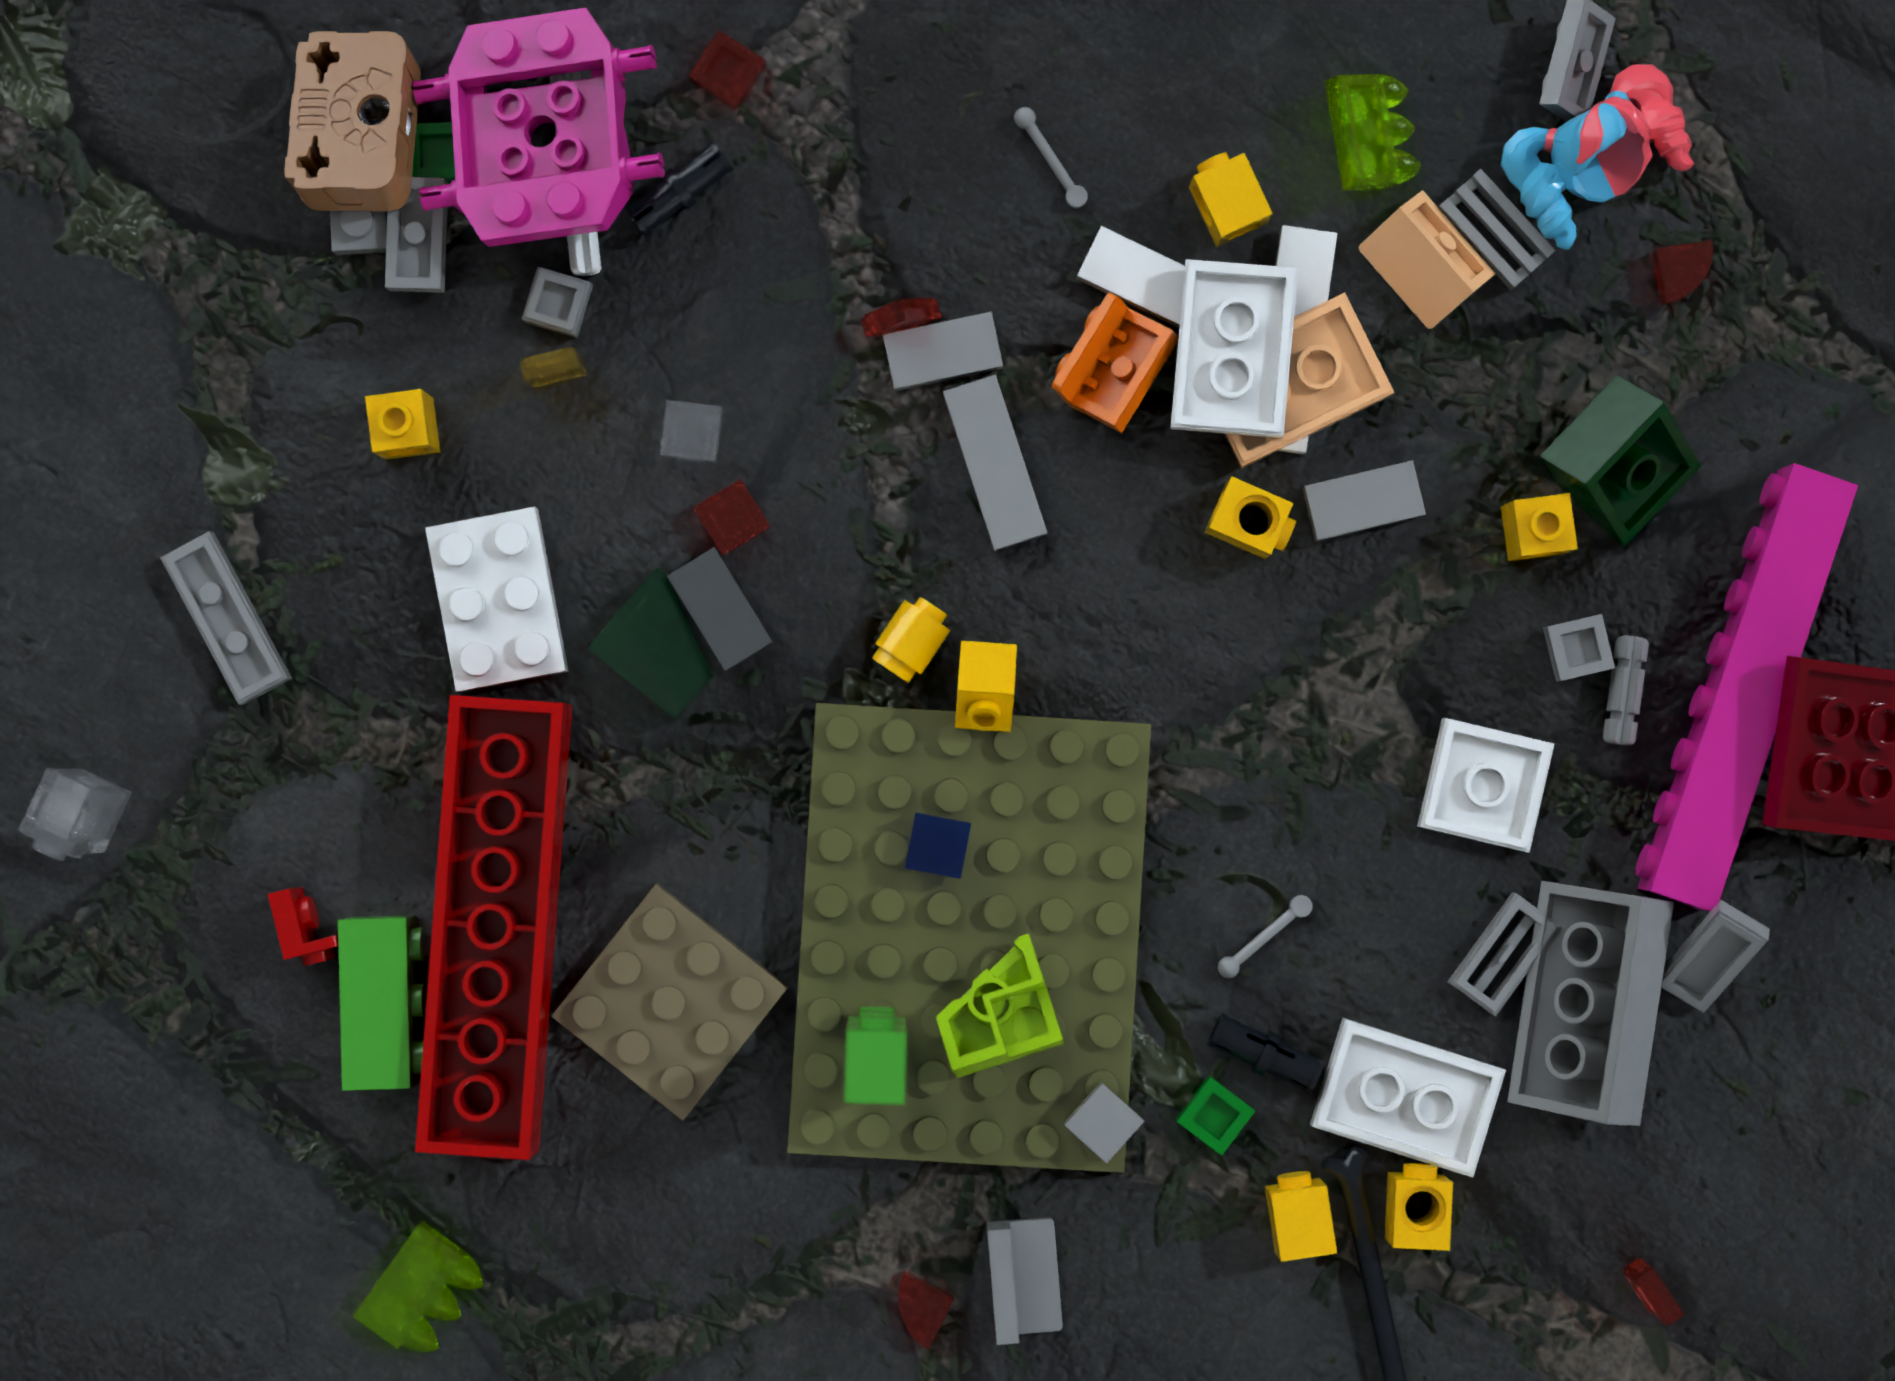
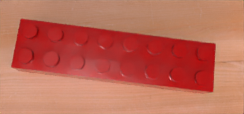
(494, 927)

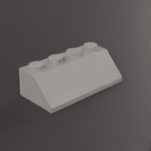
(1591, 1005)

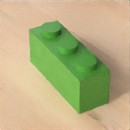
(381, 1001)
(875, 1057)

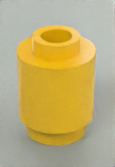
(911, 638)

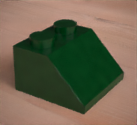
(1621, 459)

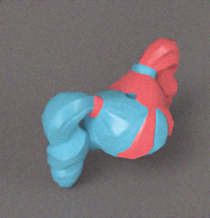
(1598, 150)

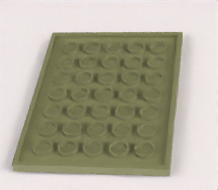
(1045, 856)

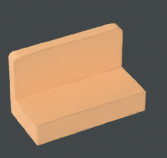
(1425, 259)

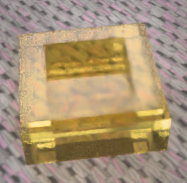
(552, 367)

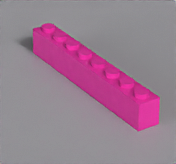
(1742, 696)

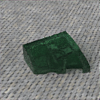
(655, 647)

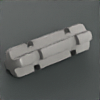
(1625, 690)

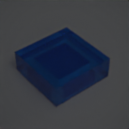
(937, 845)

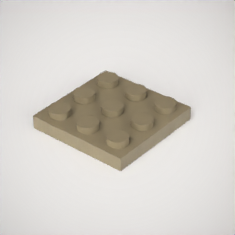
(669, 1001)

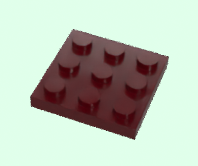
(1834, 751)

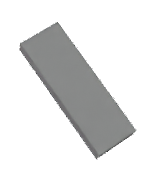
(994, 462)
(226, 618)

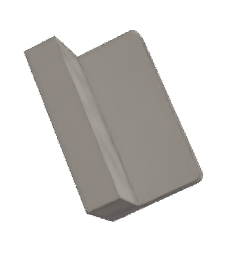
(1024, 1278)

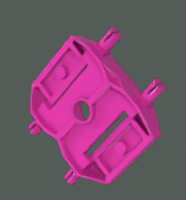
(504, 181)

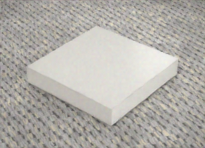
(1485, 785)

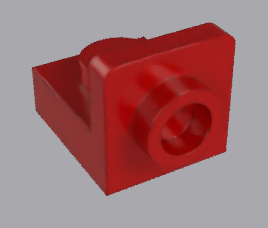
(294, 921)

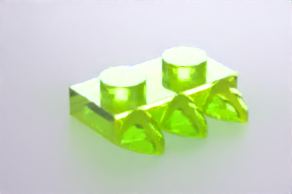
(1368, 131)
(417, 1286)

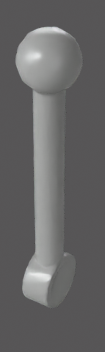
(1075, 194)
(1298, 907)

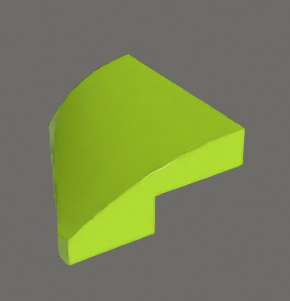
(1001, 1015)

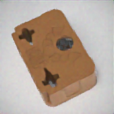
(353, 121)

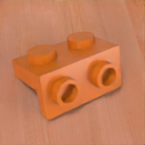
(1113, 363)

